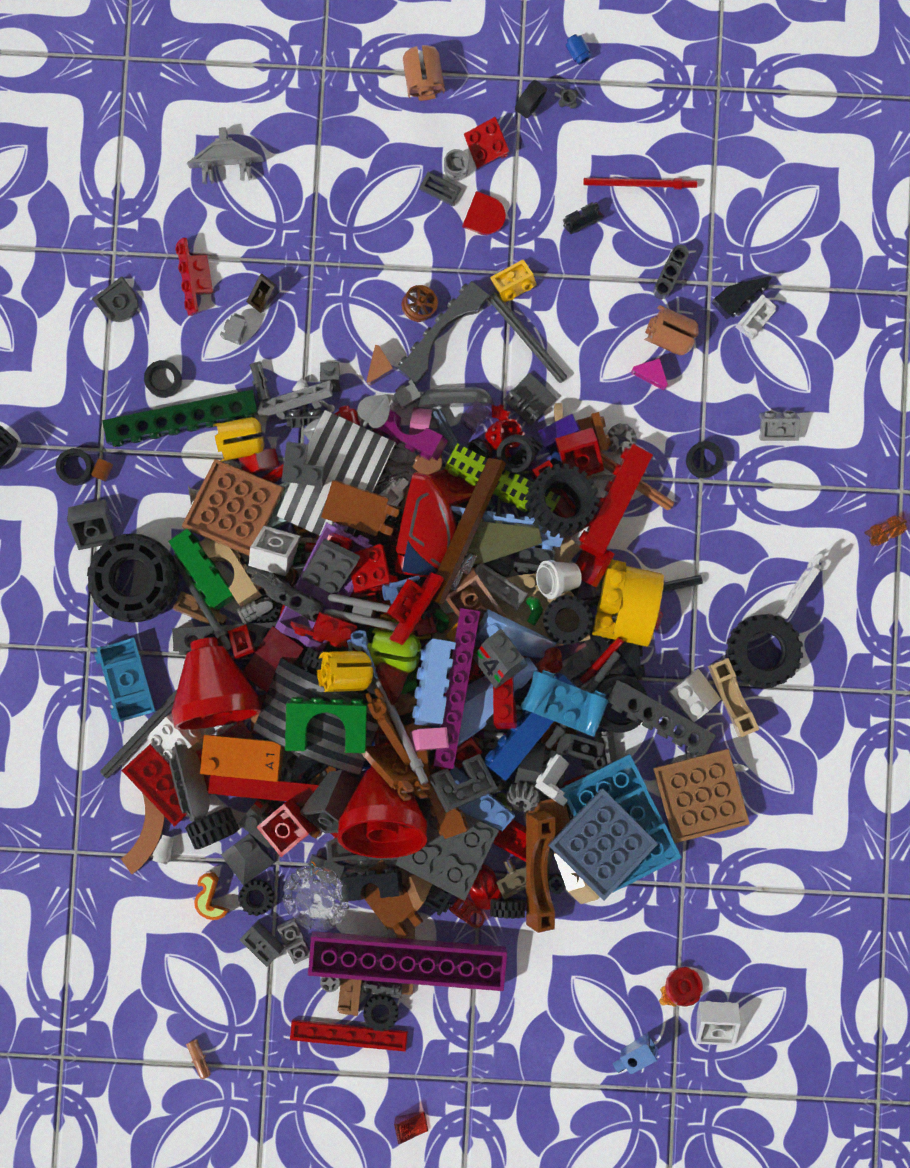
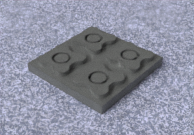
(451, 861)

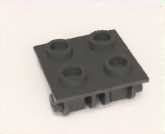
(529, 399)
(295, 415)

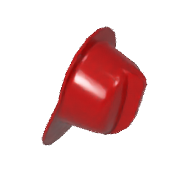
(485, 888)

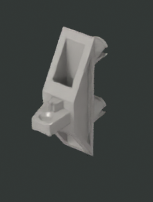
(224, 152)

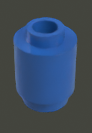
(578, 49)

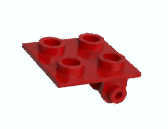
(486, 142)

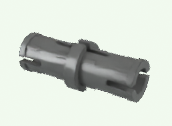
(259, 381)

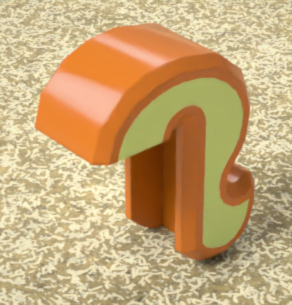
(204, 899)

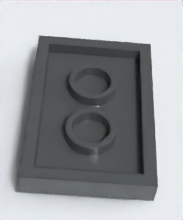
(330, 567)

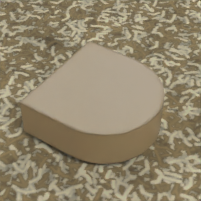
(558, 411)

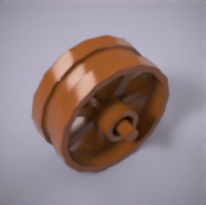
(420, 303)

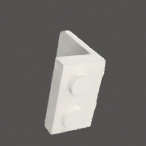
(165, 737)

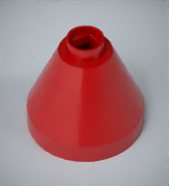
(212, 689)
(380, 822)

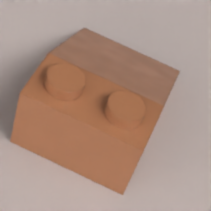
(472, 595)

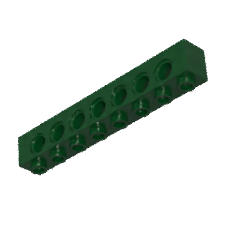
(113, 426)

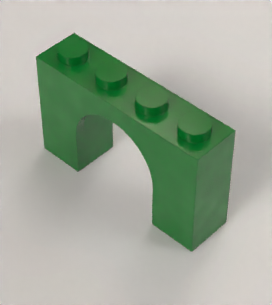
(352, 714)

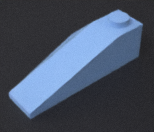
(524, 639)

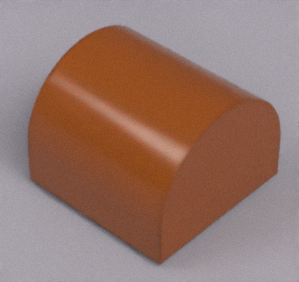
(102, 469)

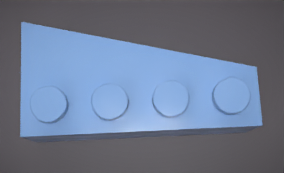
(432, 682)

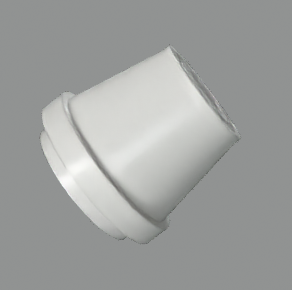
(557, 578)

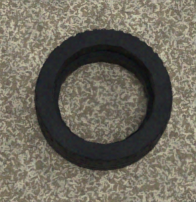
(628, 724)

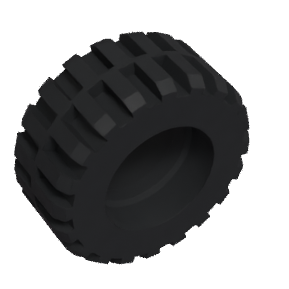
(789, 645)

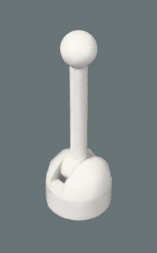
(301, 384)

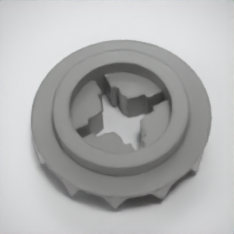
(618, 429)

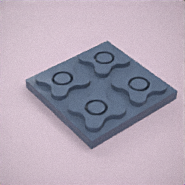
(602, 844)

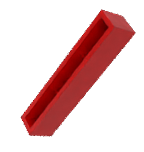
(615, 501)

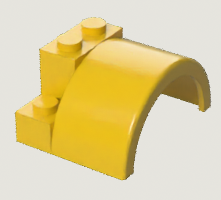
(636, 599)

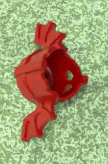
(502, 429)

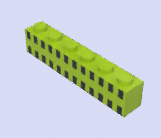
(510, 487)

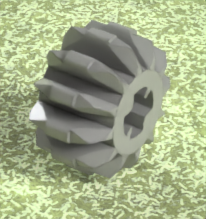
(522, 797)

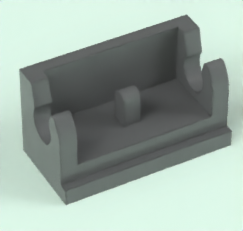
(262, 943)

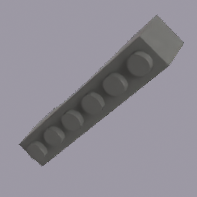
(469, 302)

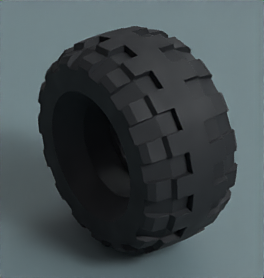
(161, 585)

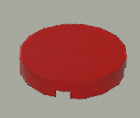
(684, 986)

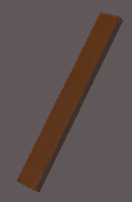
(467, 526)

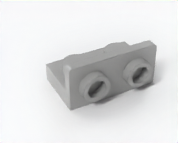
(779, 426)

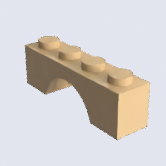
(242, 587)
(729, 691)

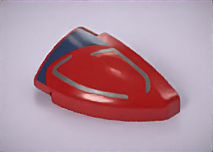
(424, 528)

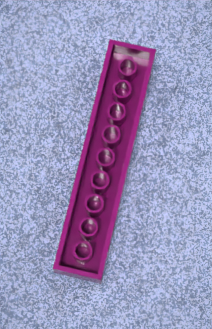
(407, 961)

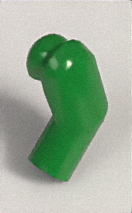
(536, 609)
(443, 620)

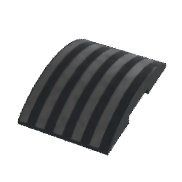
(325, 730)

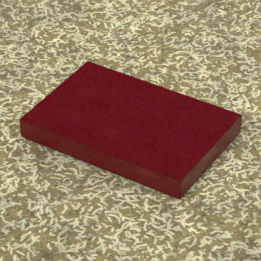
(267, 657)

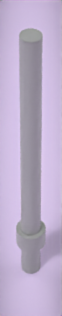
(416, 764)

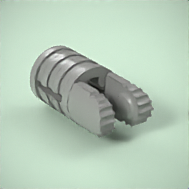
(255, 609)

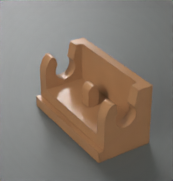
(349, 996)

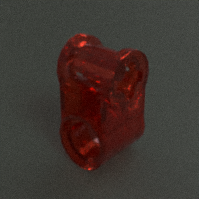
(466, 911)

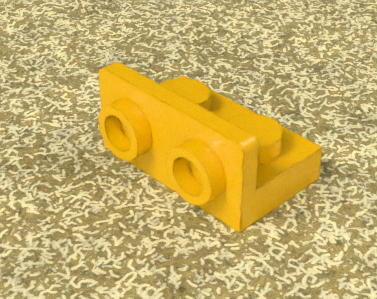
(513, 281)

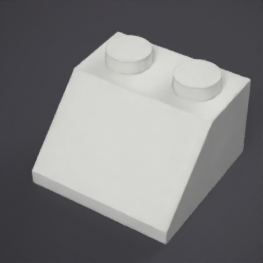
(273, 550)
(694, 696)
(717, 1023)

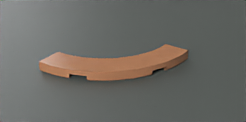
(147, 840)

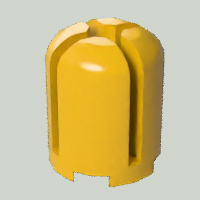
(237, 429)
(345, 671)

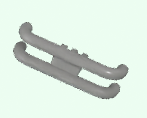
(362, 611)

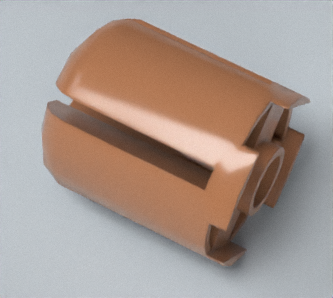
(434, 81)
(672, 331)

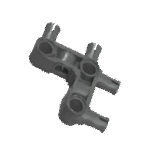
(282, 592)

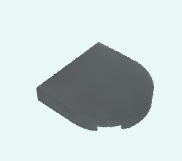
(117, 301)

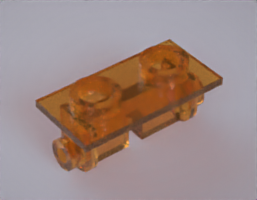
(878, 533)

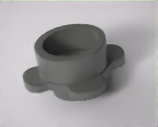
(572, 94)

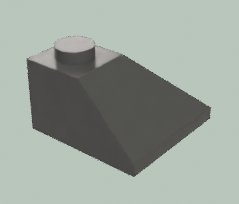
(247, 858)

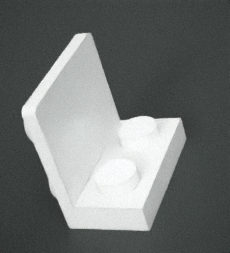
(546, 781)

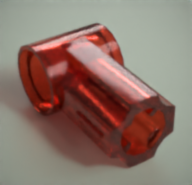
(551, 661)

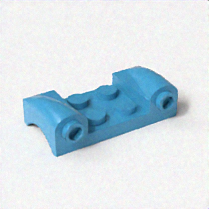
(125, 680)
(565, 703)

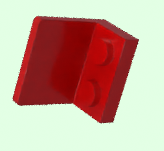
(371, 571)

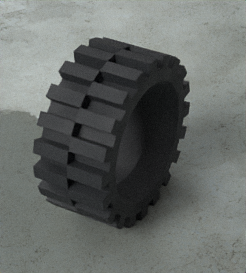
(576, 486)

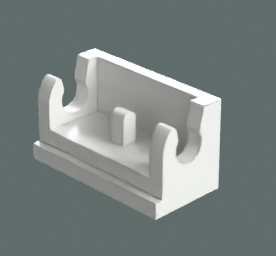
(756, 317)

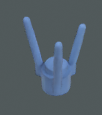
(391, 590)
(360, 643)

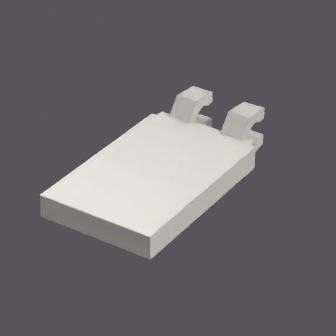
(802, 585)

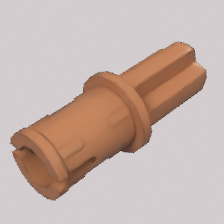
(198, 1059)

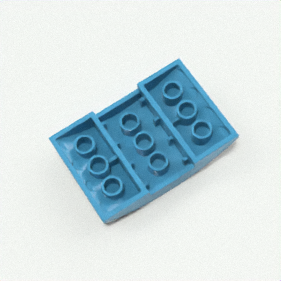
(628, 789)

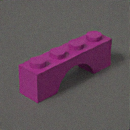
(427, 442)

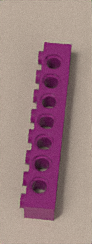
(458, 685)

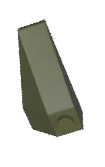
(500, 540)

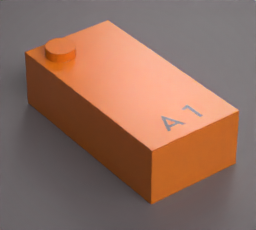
(241, 758)

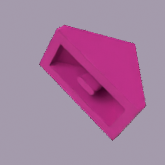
(652, 373)

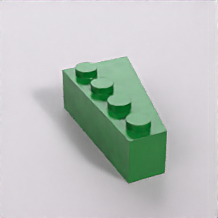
(202, 569)

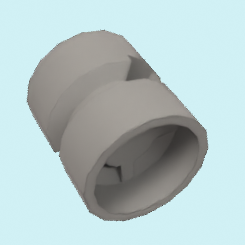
(456, 164)

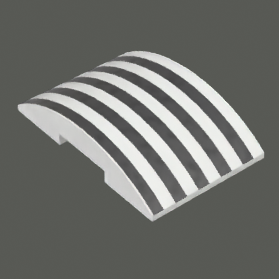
(349, 456)

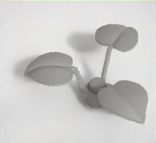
(372, 409)

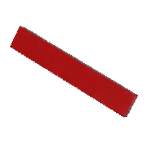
(261, 789)
(348, 1035)

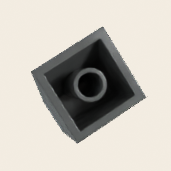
(330, 801)

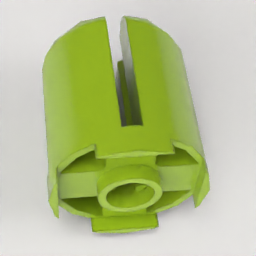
(400, 656)

